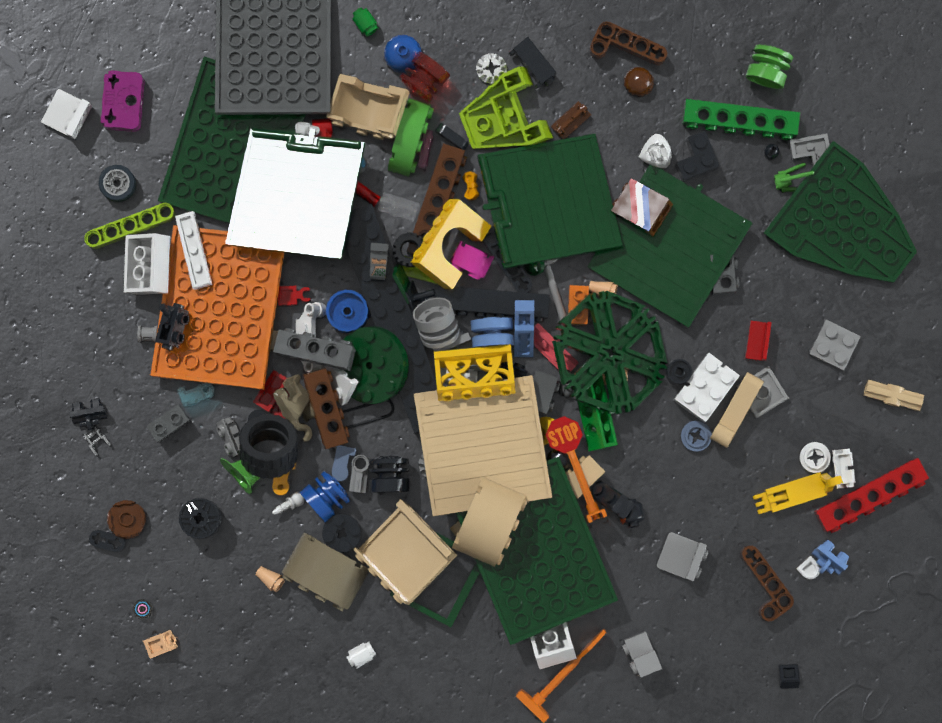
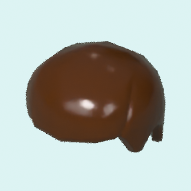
(639, 81)

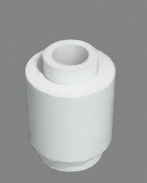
(361, 655)

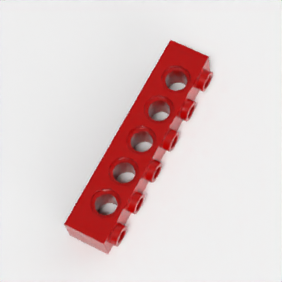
(826, 513)

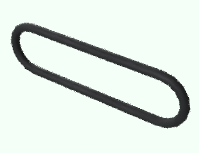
(368, 421)

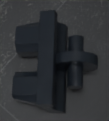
(89, 416)

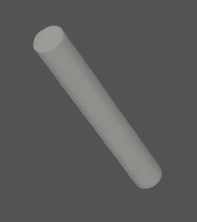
(554, 291)

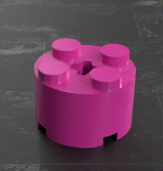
(471, 259)

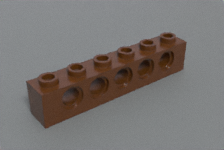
(447, 154)

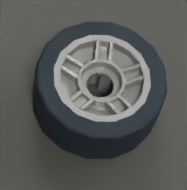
(108, 187)

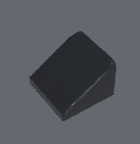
(789, 676)

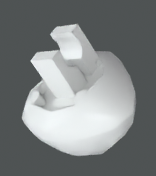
(656, 152)

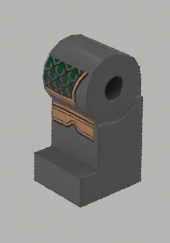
(378, 261)

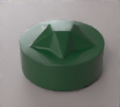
(535, 268)

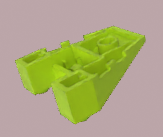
(498, 117)

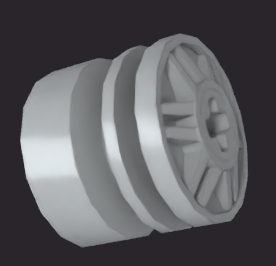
(436, 323)

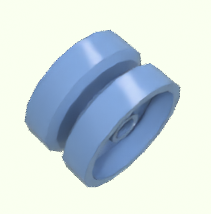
(491, 329)

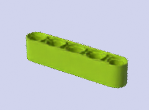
(120, 226)

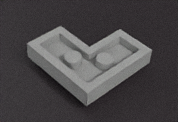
(809, 147)

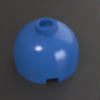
(400, 52)

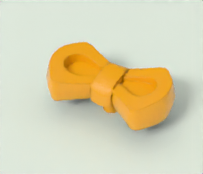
(471, 192)

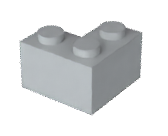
(642, 655)

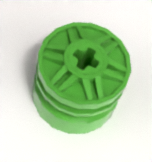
(770, 62)

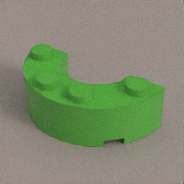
(408, 137)

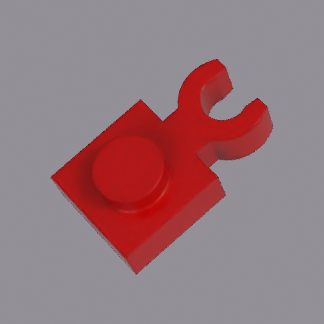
(289, 295)

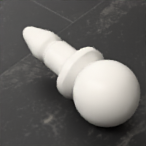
(293, 501)

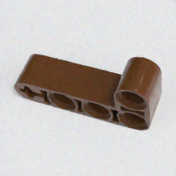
(630, 47)
(763, 580)

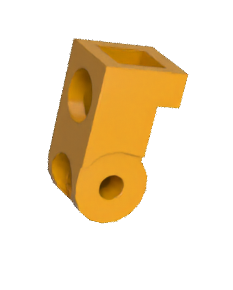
(281, 485)

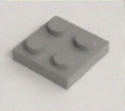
(834, 345)

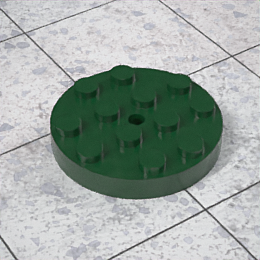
(388, 364)

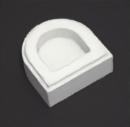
(809, 568)

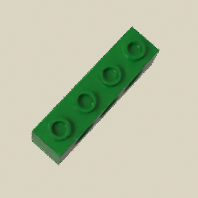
(597, 423)

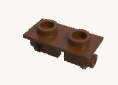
(571, 120)

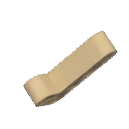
(737, 410)

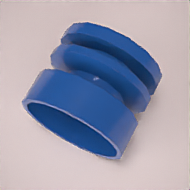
(325, 496)

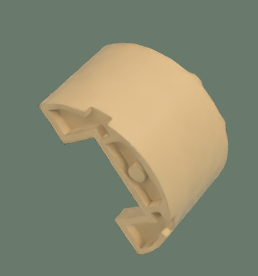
(367, 107)
(489, 522)

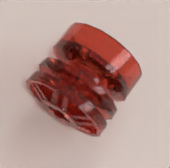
(424, 76)

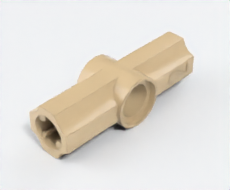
(893, 395)

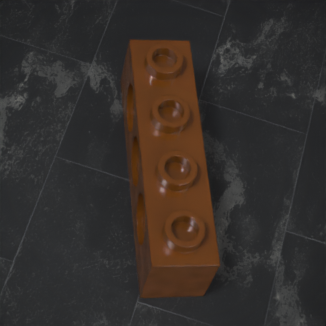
(328, 438)

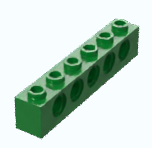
(788, 118)

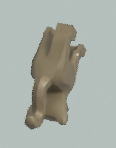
(295, 405)

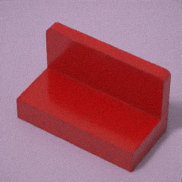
(758, 340)

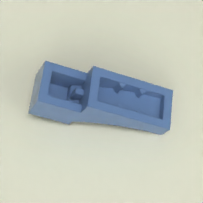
(524, 328)

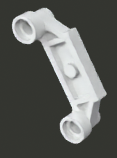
(307, 324)

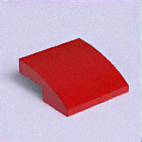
(266, 398)

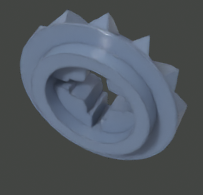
(687, 439)

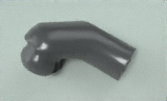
(562, 391)

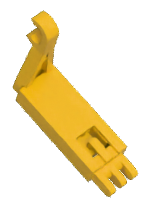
(796, 492)

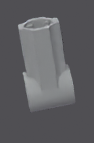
(359, 476)

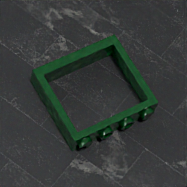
(460, 600)

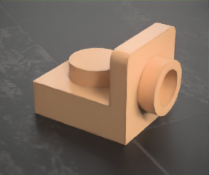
(160, 644)

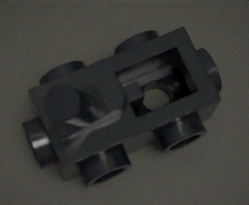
(172, 326)

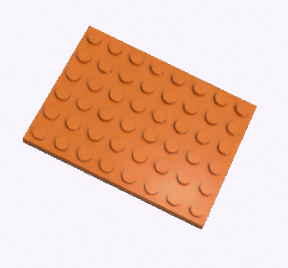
(228, 320)

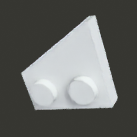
(342, 384)

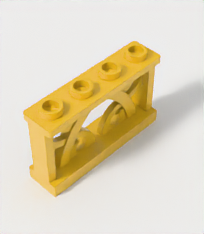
(478, 356)

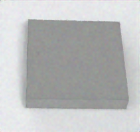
(770, 394)

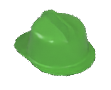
(238, 471)

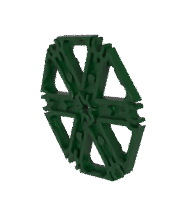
(605, 339)

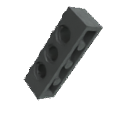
(343, 359)

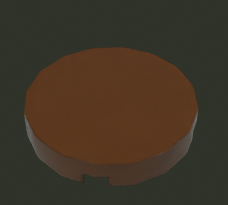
(126, 519)

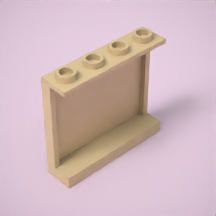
(405, 554)

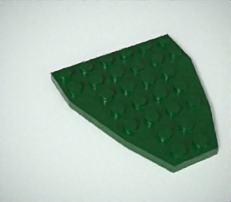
(843, 220)

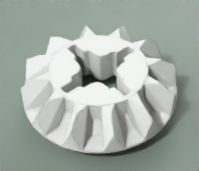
(484, 62)
(821, 464)

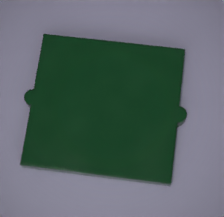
(401, 279)

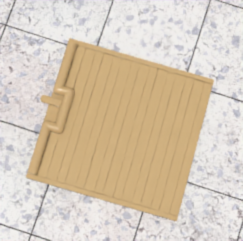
(481, 439)

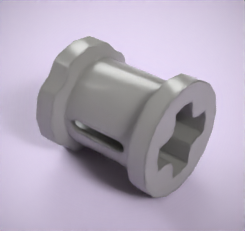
(146, 333)

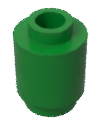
(365, 21)

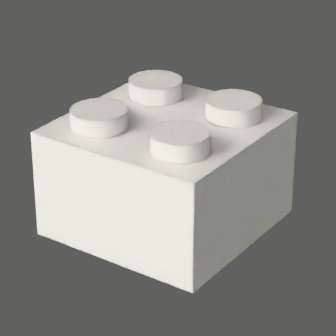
(553, 646)

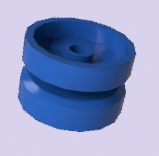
(343, 300)

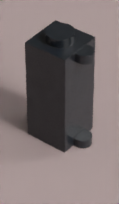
(535, 62)

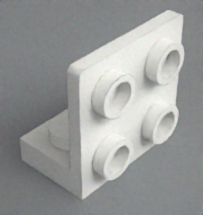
(66, 113)

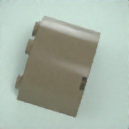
(325, 572)

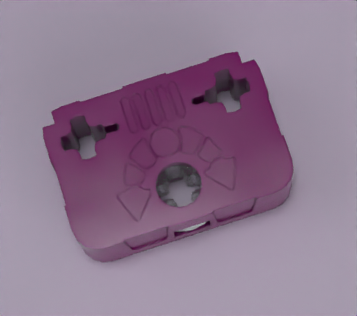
(116, 100)

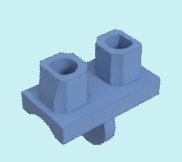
(828, 560)

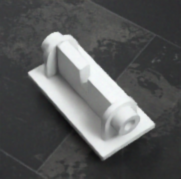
(841, 460)

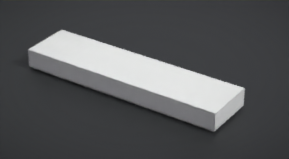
(193, 250)

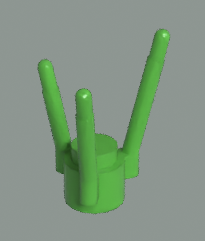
(783, 179)

